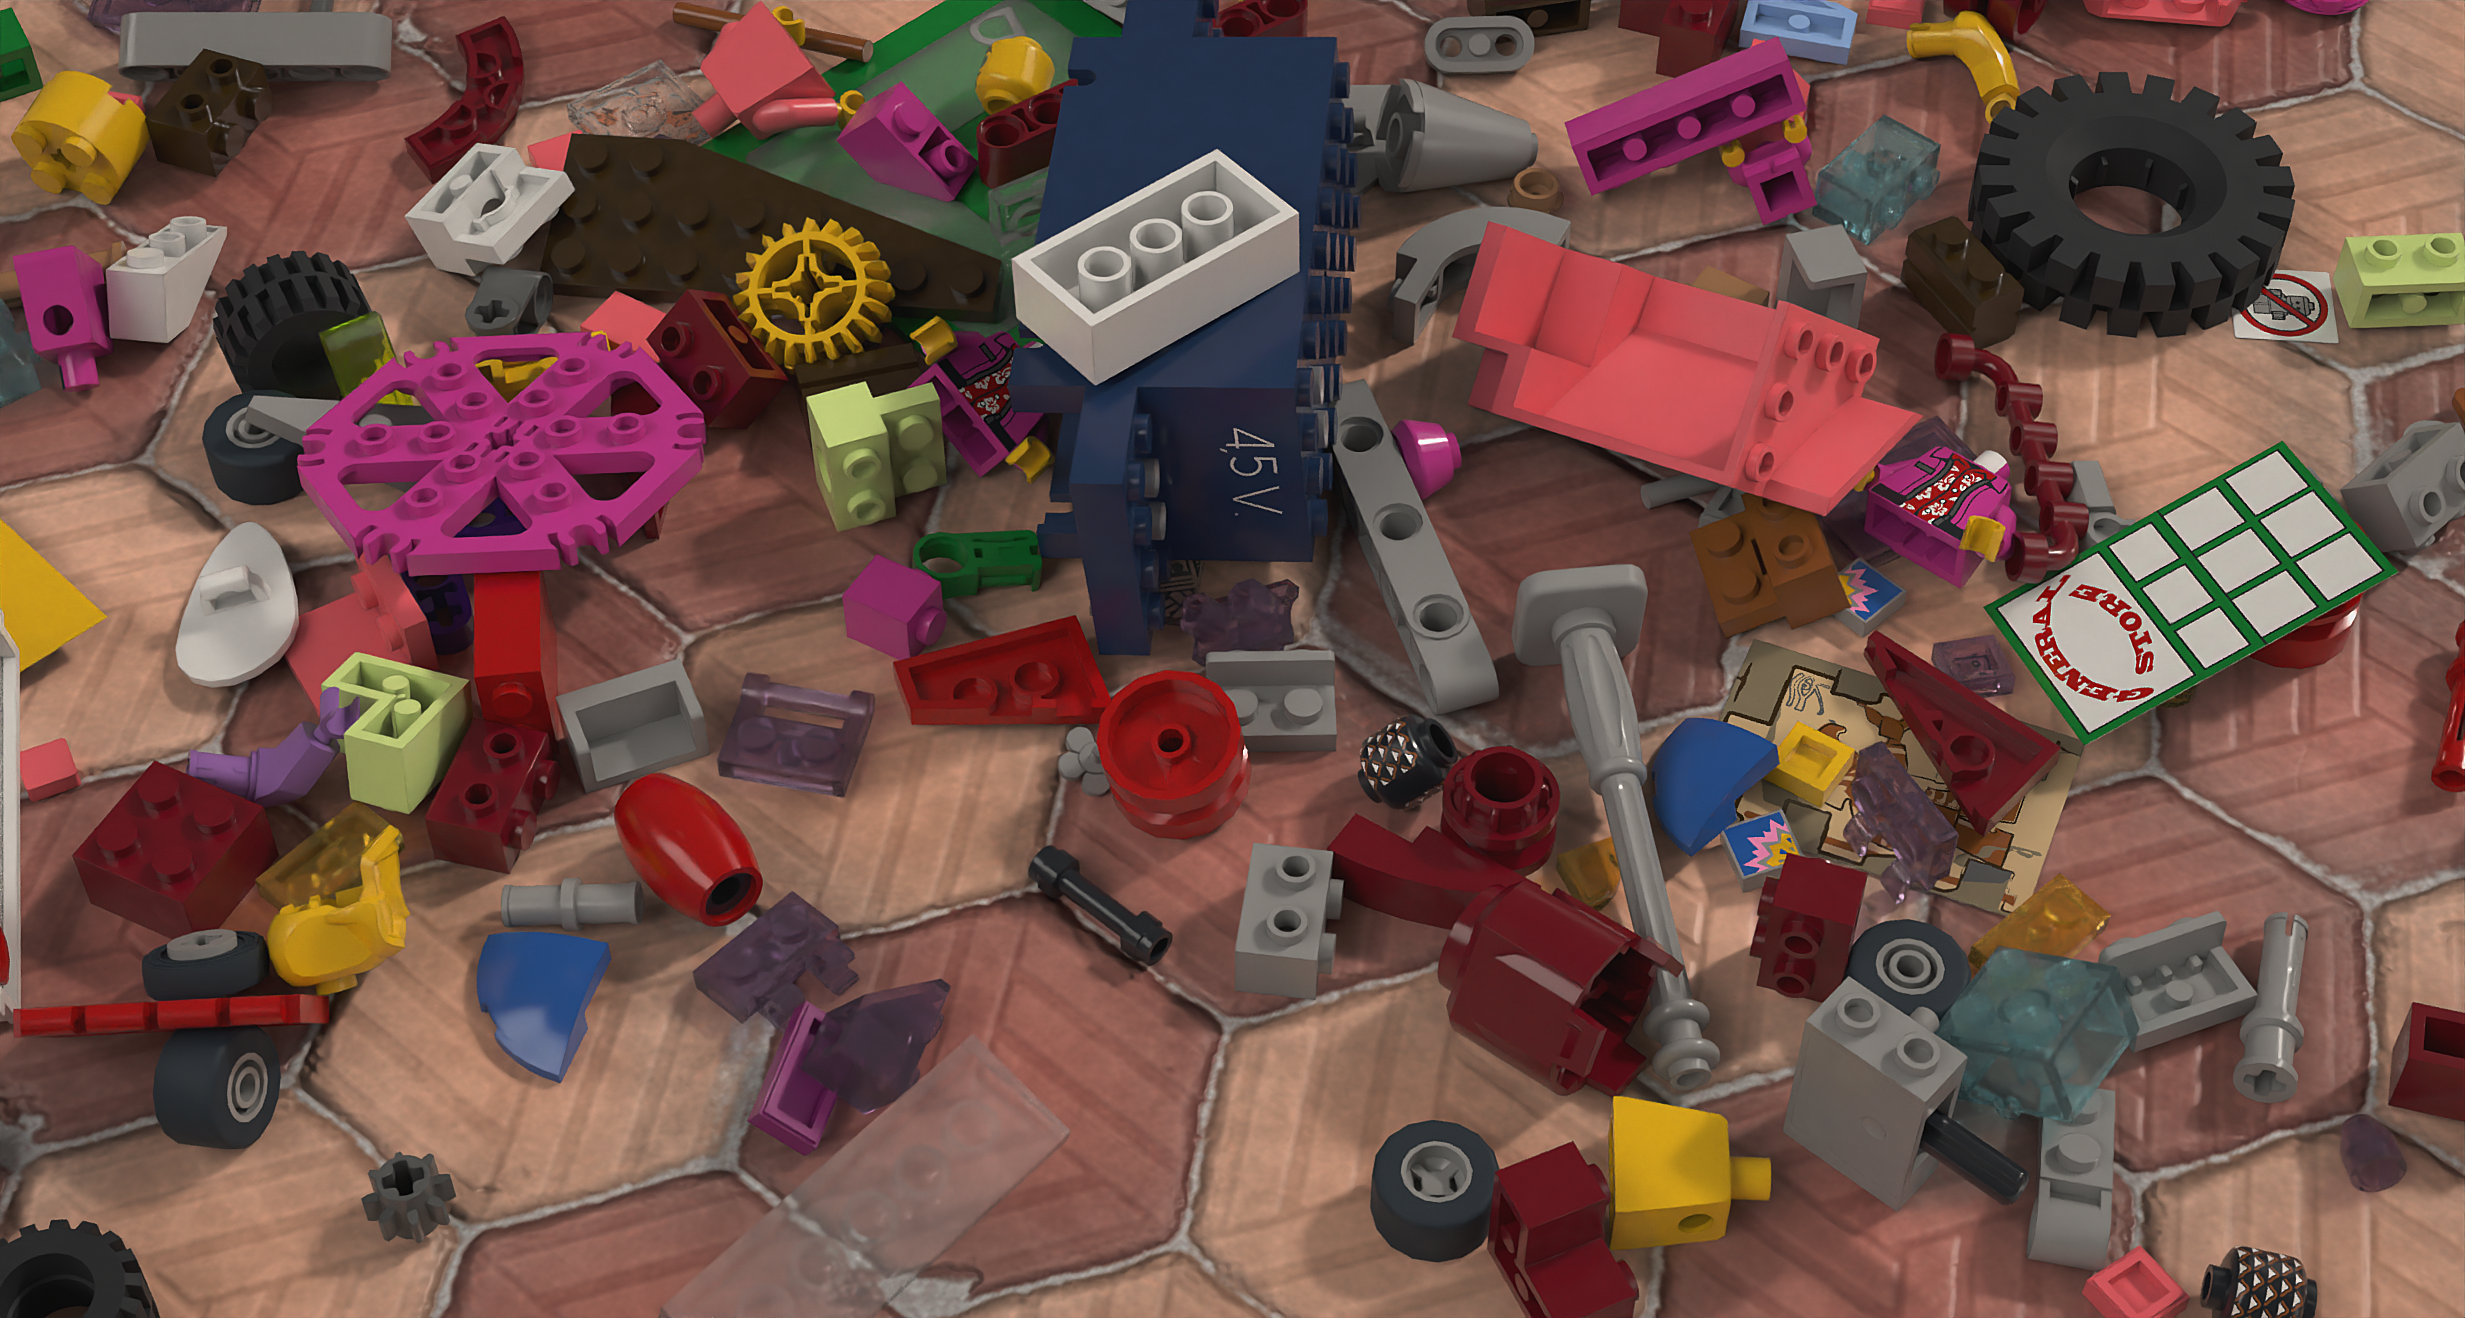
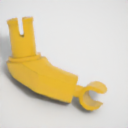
(1979, 48)

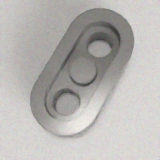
(1477, 45)

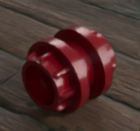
(1502, 807)

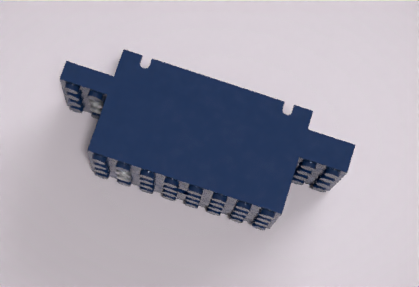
(1228, 428)

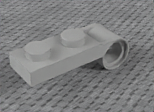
(2074, 1187)

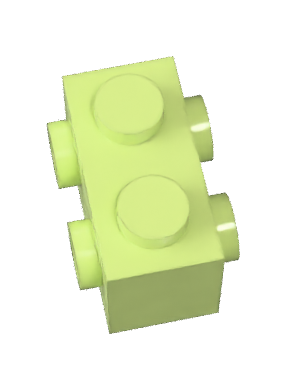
(2402, 280)

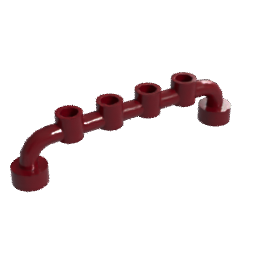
(2036, 444)

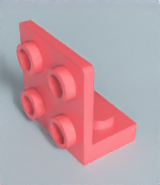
(374, 620)

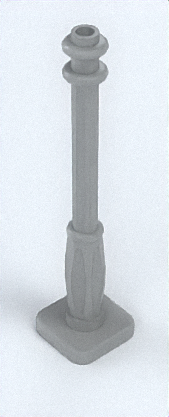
(1587, 624)

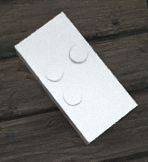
(1156, 266)

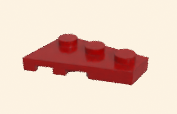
(1007, 679)

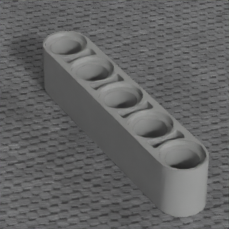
(286, 43)

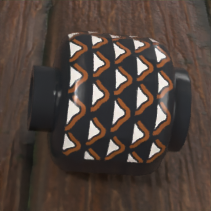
(1406, 762)
(2258, 1286)

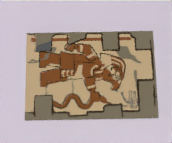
(1853, 707)

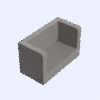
(1823, 274)
(633, 725)

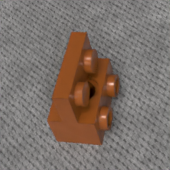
(1798, 562)

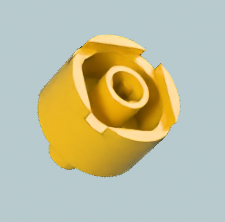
(81, 137)

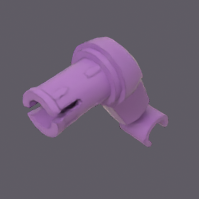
(284, 772)

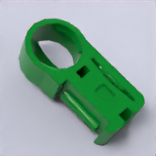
(986, 560)

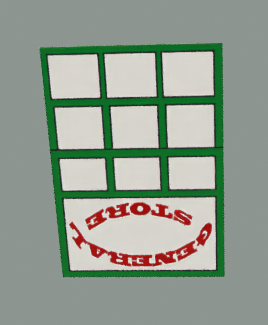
(2188, 592)

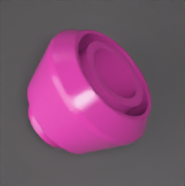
(1427, 454)

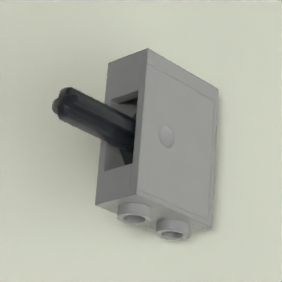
(1880, 1100)

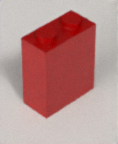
(516, 651)

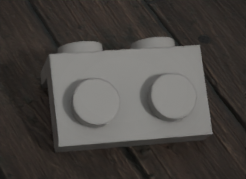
(2180, 979)

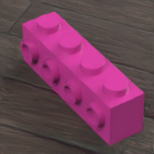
(1685, 116)

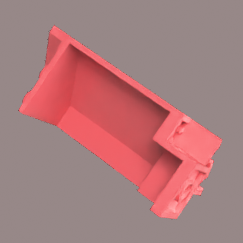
(1675, 372)

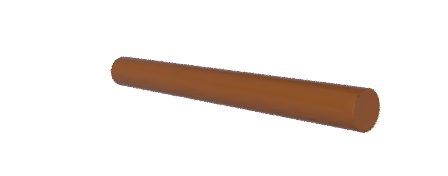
(815, 39)

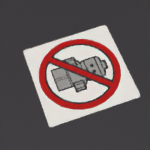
(2290, 309)

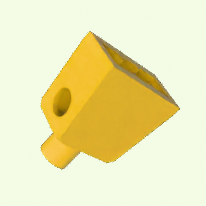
(1674, 1175)

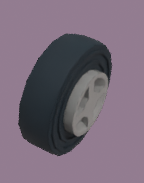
(206, 965)

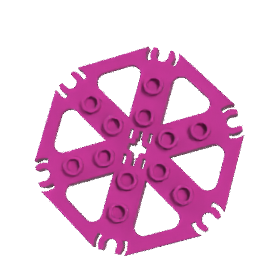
(503, 450)

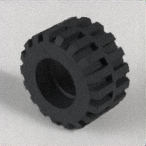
(274, 321)
(71, 1269)

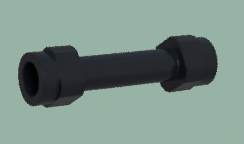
(1140, 935)

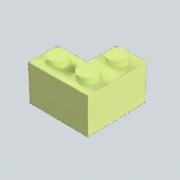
(405, 728)

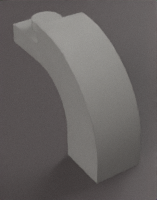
(1442, 258)

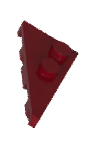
(1973, 744)

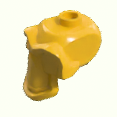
(345, 936)

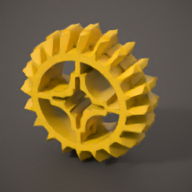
(860, 300)

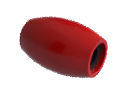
(688, 849)

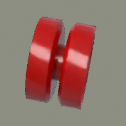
(1174, 754)

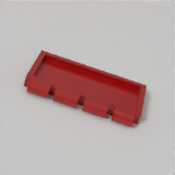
(169, 1015)

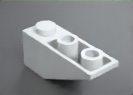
(162, 280)

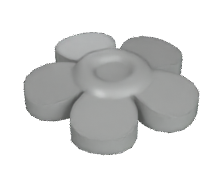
(1085, 761)

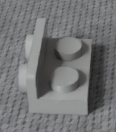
(1280, 697)

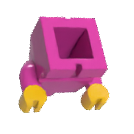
(1774, 172)

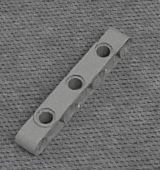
(1407, 558)

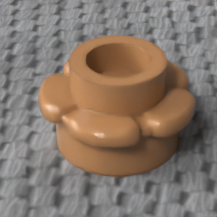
(1536, 190)

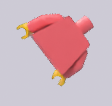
(768, 79)

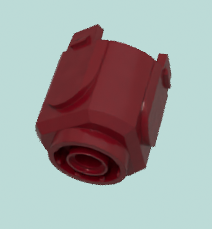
(1550, 986)

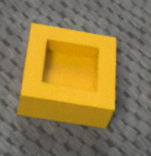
(1811, 764)

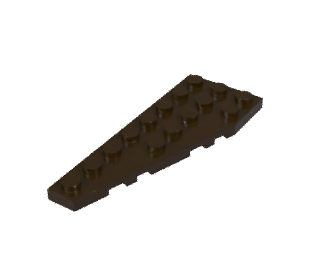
(682, 217)

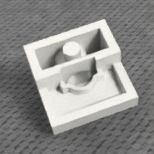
(486, 209)

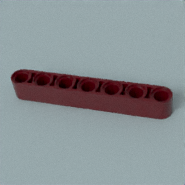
(1023, 135)

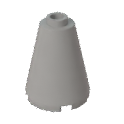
(1447, 140)

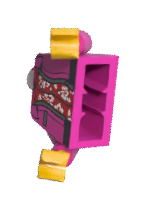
(976, 400)
(1943, 511)

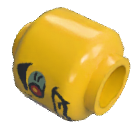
(1012, 72)

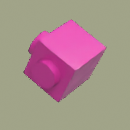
(894, 609)

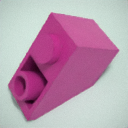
(907, 145)

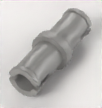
(572, 904)

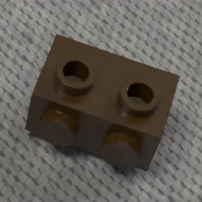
(209, 112)

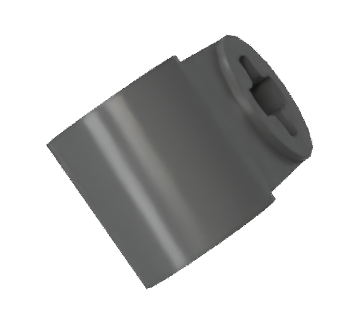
(510, 302)

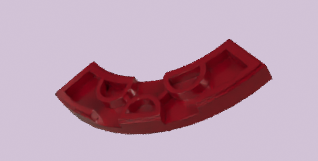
(487, 107)

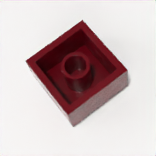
(175, 853)

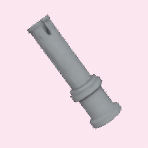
(2272, 1029)

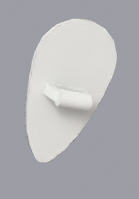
(238, 611)

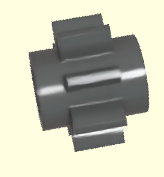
(408, 1197)

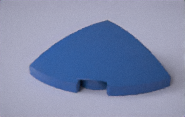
(1702, 774)
(539, 995)

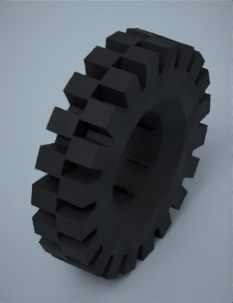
(2206, 168)

